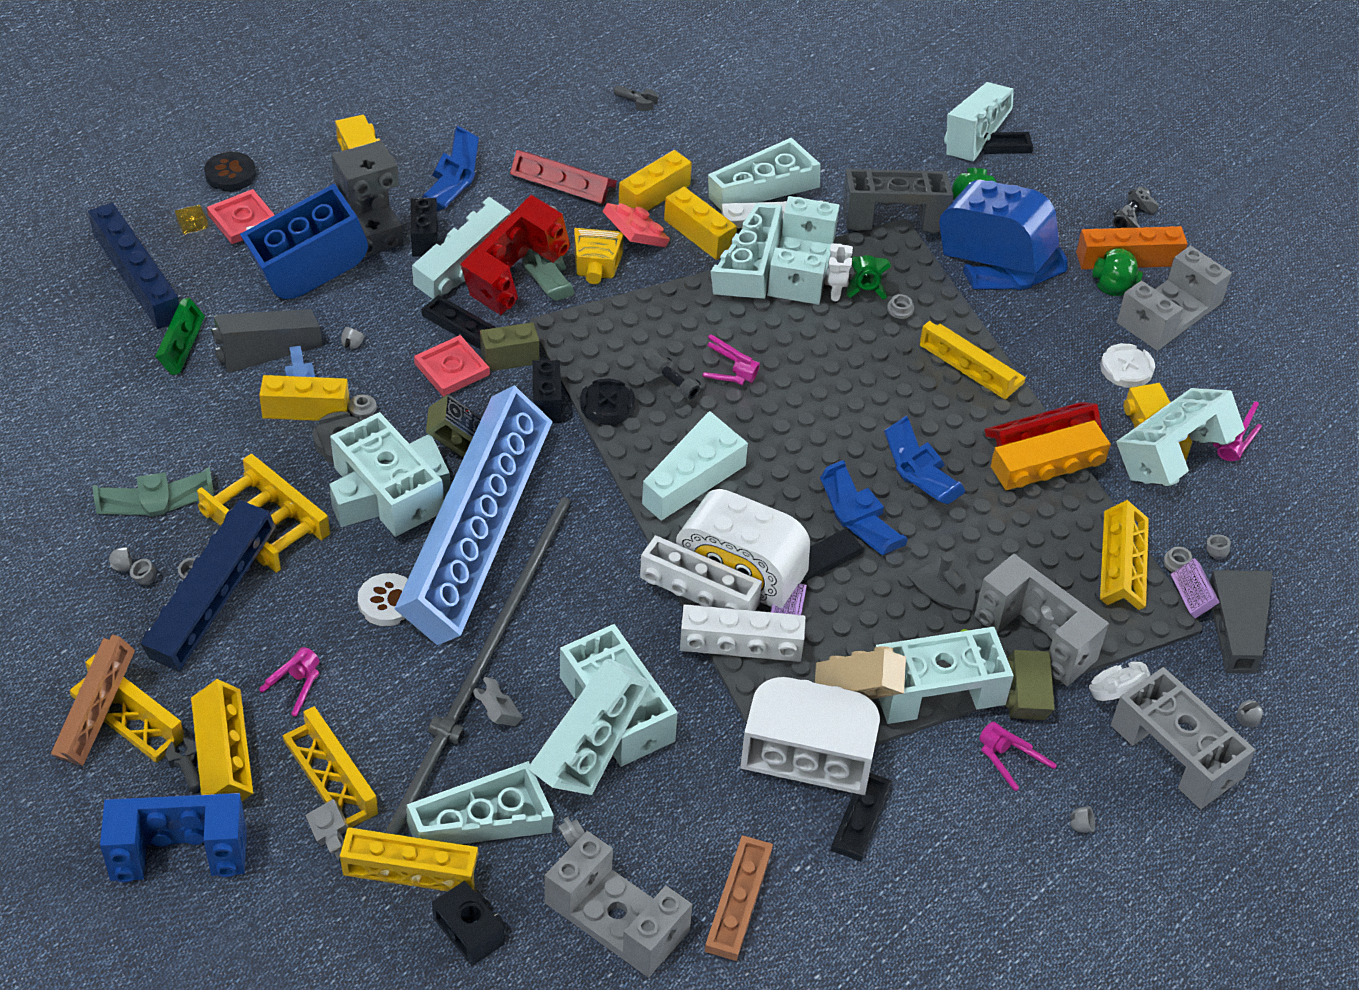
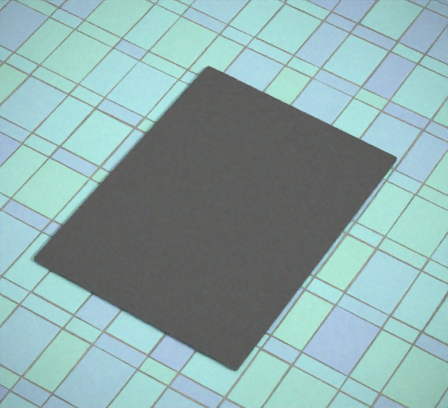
(825, 396)

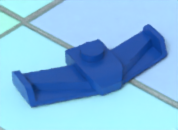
(454, 171)
(1004, 278)
(920, 464)
(859, 510)

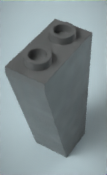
(263, 336)
(1241, 617)

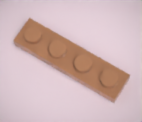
(738, 898)

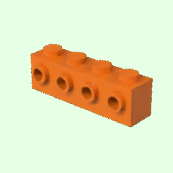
(1148, 244)

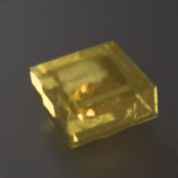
(191, 219)

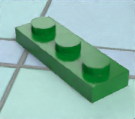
(180, 336)

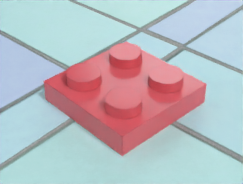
(237, 213)
(636, 224)
(451, 365)

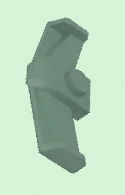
(548, 275)
(152, 496)

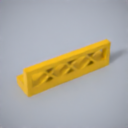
(970, 360)
(1120, 551)
(144, 709)
(338, 760)
(410, 859)

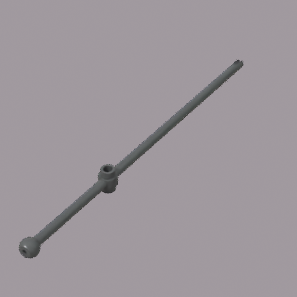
(445, 728)

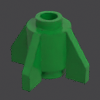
(868, 275)

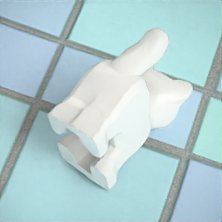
(838, 271)

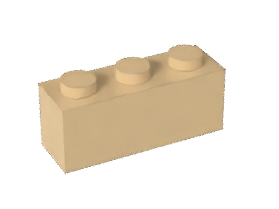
(869, 673)

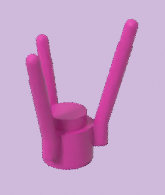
(744, 366)
(1234, 450)
(299, 666)
(999, 740)

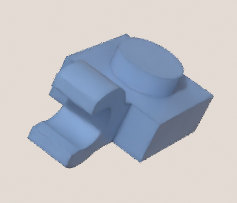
(298, 367)

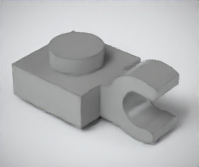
(499, 706)
(327, 826)

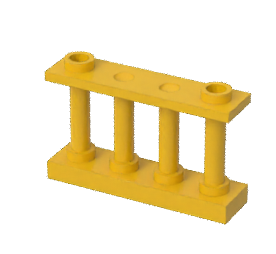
(274, 490)

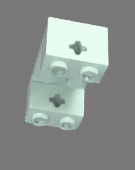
(803, 251)
(1153, 447)
(405, 488)
(976, 666)
(655, 717)

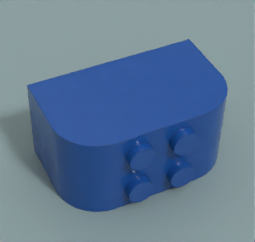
(1000, 226)
(307, 243)

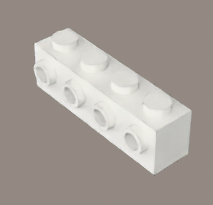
(698, 577)
(742, 633)

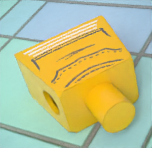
(597, 253)

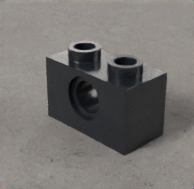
(423, 225)
(547, 388)
(471, 939)

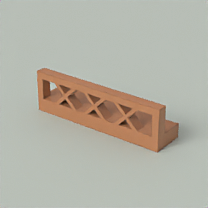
(93, 700)

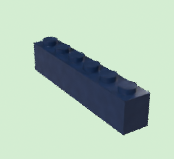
(134, 264)
(208, 585)

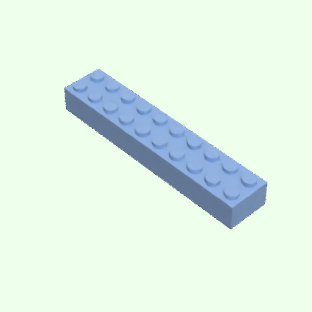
(474, 517)

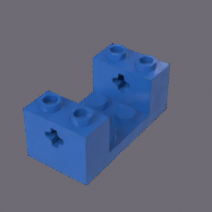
(162, 821)

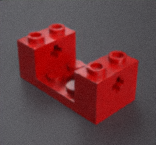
(488, 267)

